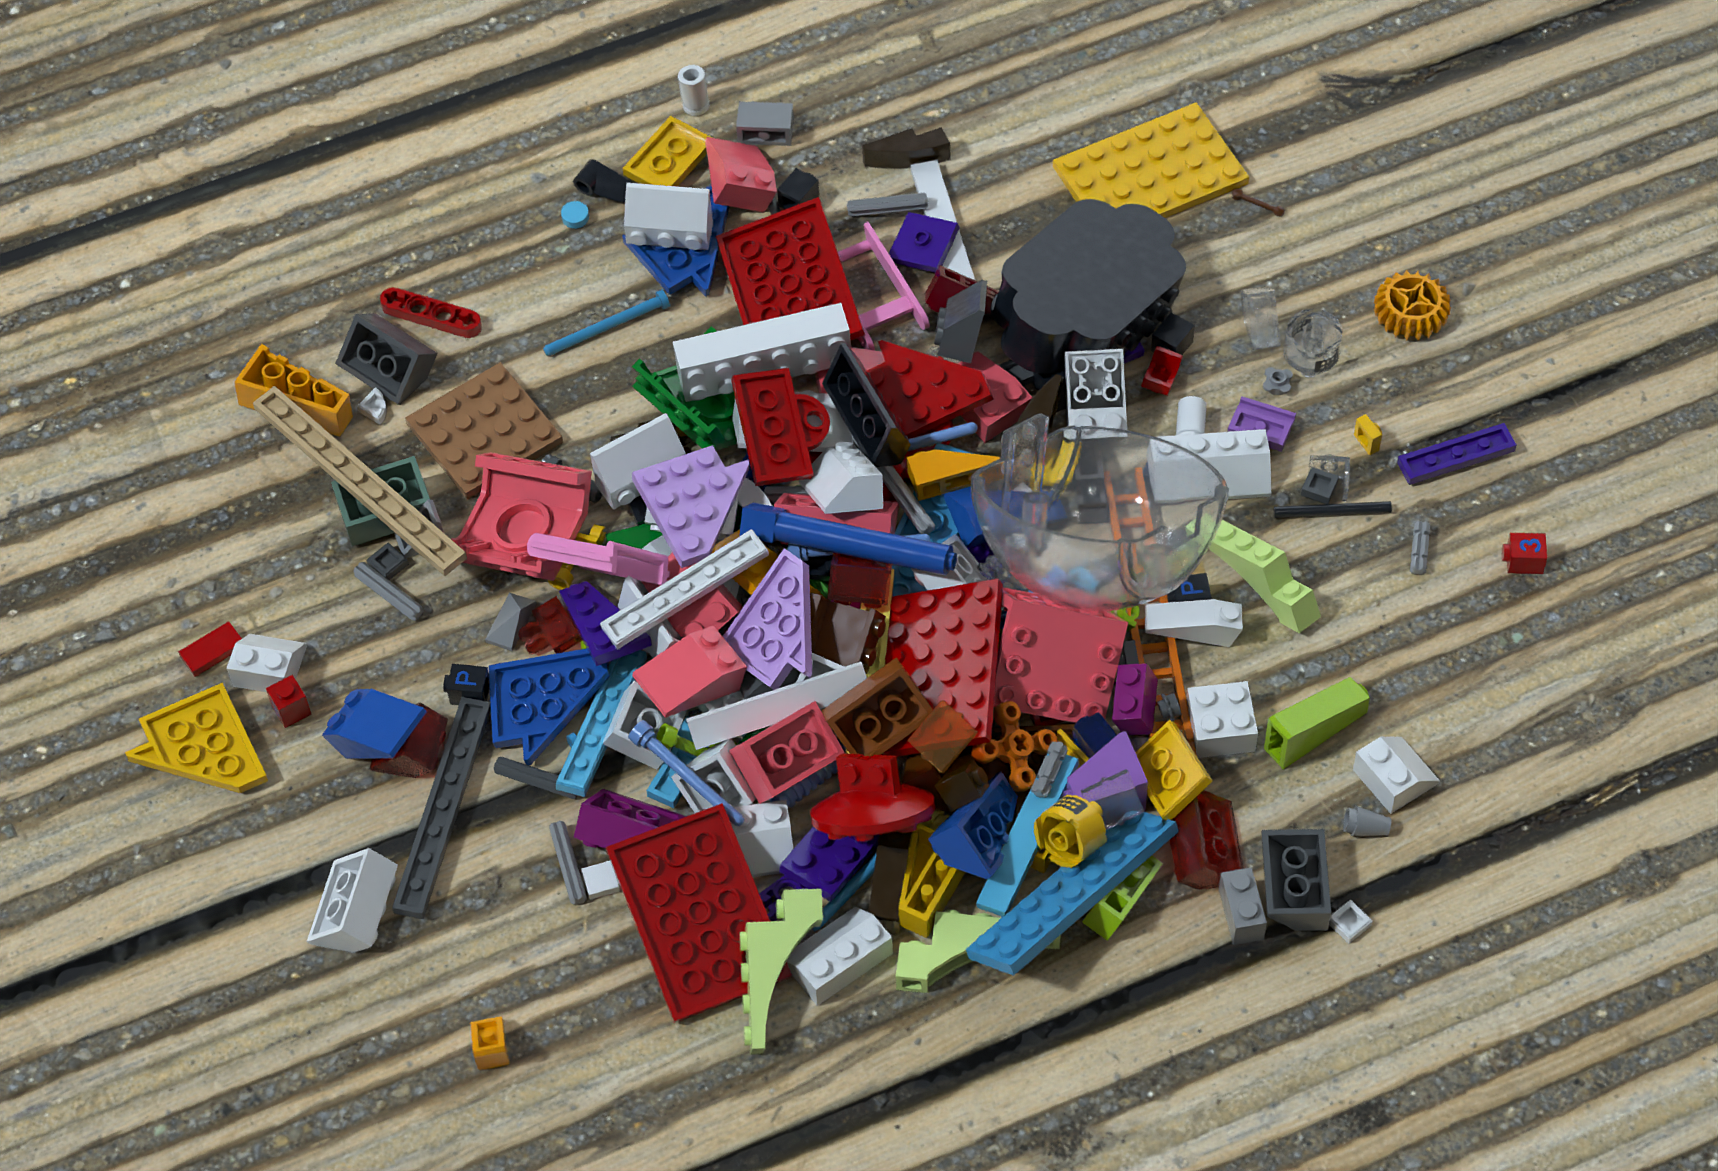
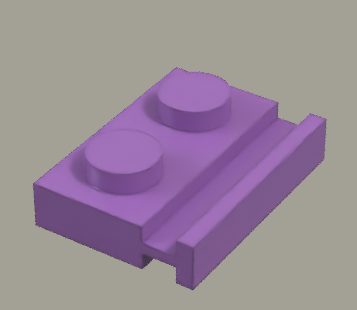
(1258, 416)

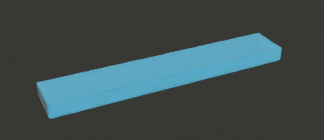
(588, 746)
(1021, 846)

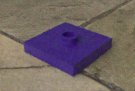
(923, 242)

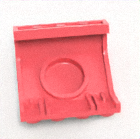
(515, 503)

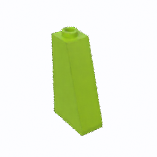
(1314, 720)

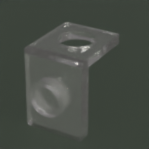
(1335, 465)

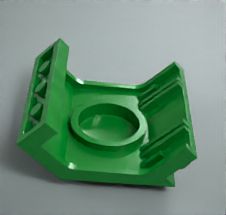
(703, 421)

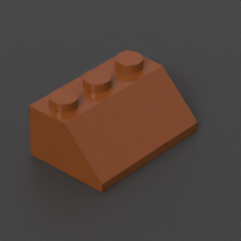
(878, 711)

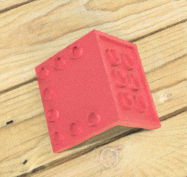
(1057, 657)

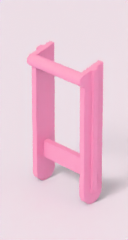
(893, 309)
(610, 559)

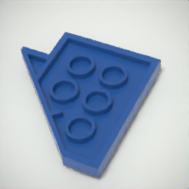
(681, 266)
(540, 697)

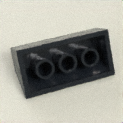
(865, 410)

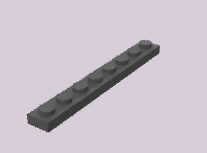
(442, 808)

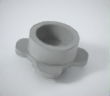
(1277, 387)

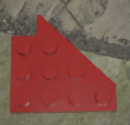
(925, 388)

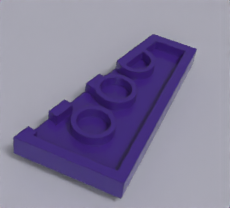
(587, 610)

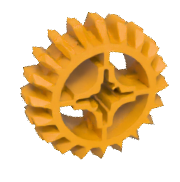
(1412, 305)

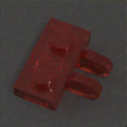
(555, 625)

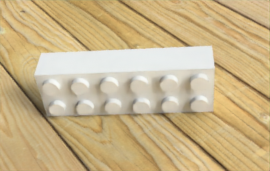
(795, 341)

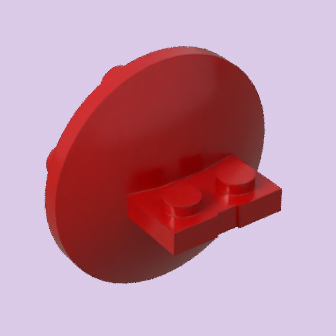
(871, 800)

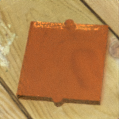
(942, 736)

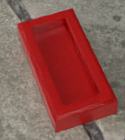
(210, 649)

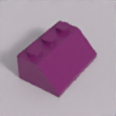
(615, 817)

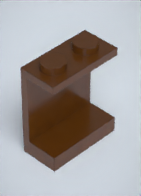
(845, 632)

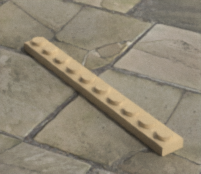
(360, 481)

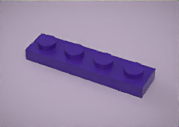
(1456, 453)

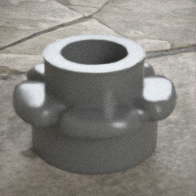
(1169, 706)

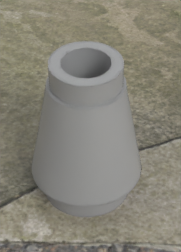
(1365, 822)

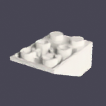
(1095, 388)

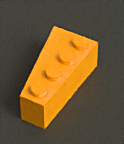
(316, 397)

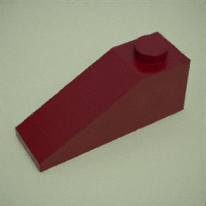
(947, 284)

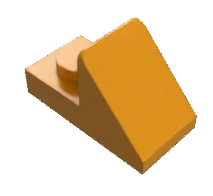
(489, 1043)

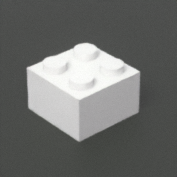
(631, 710)
(1222, 719)

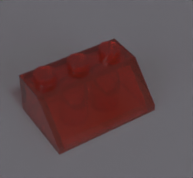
(1205, 842)

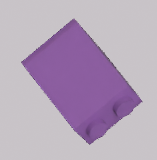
(1109, 760)

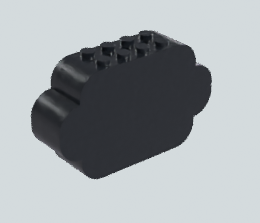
(1087, 284)

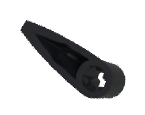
(601, 180)

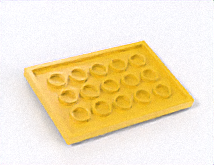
(1157, 164)

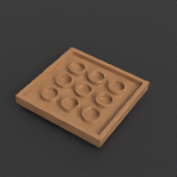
(482, 418)

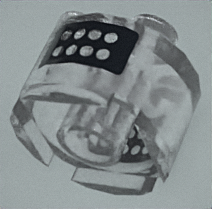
(1312, 342)

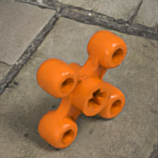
(1014, 746)

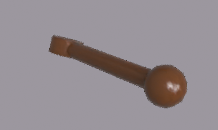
(1237, 194)

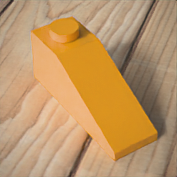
(943, 471)

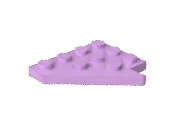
(691, 500)
(775, 623)

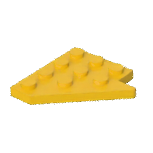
(201, 742)

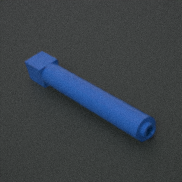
(776, 524)

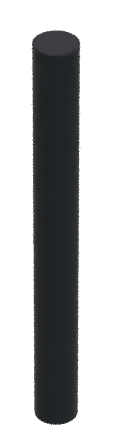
(1332, 509)

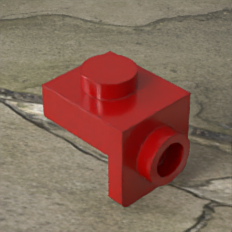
(1162, 371)

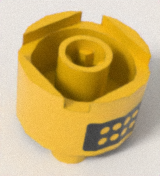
(1070, 830)

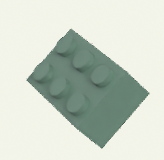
(361, 522)

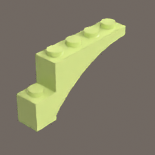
(1268, 574)
(953, 932)
(767, 951)

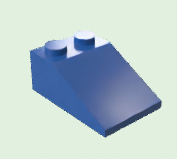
(372, 725)

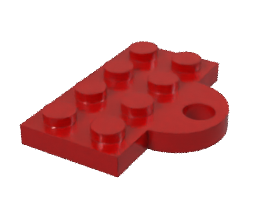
(777, 425)

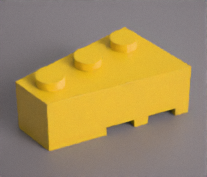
(926, 884)

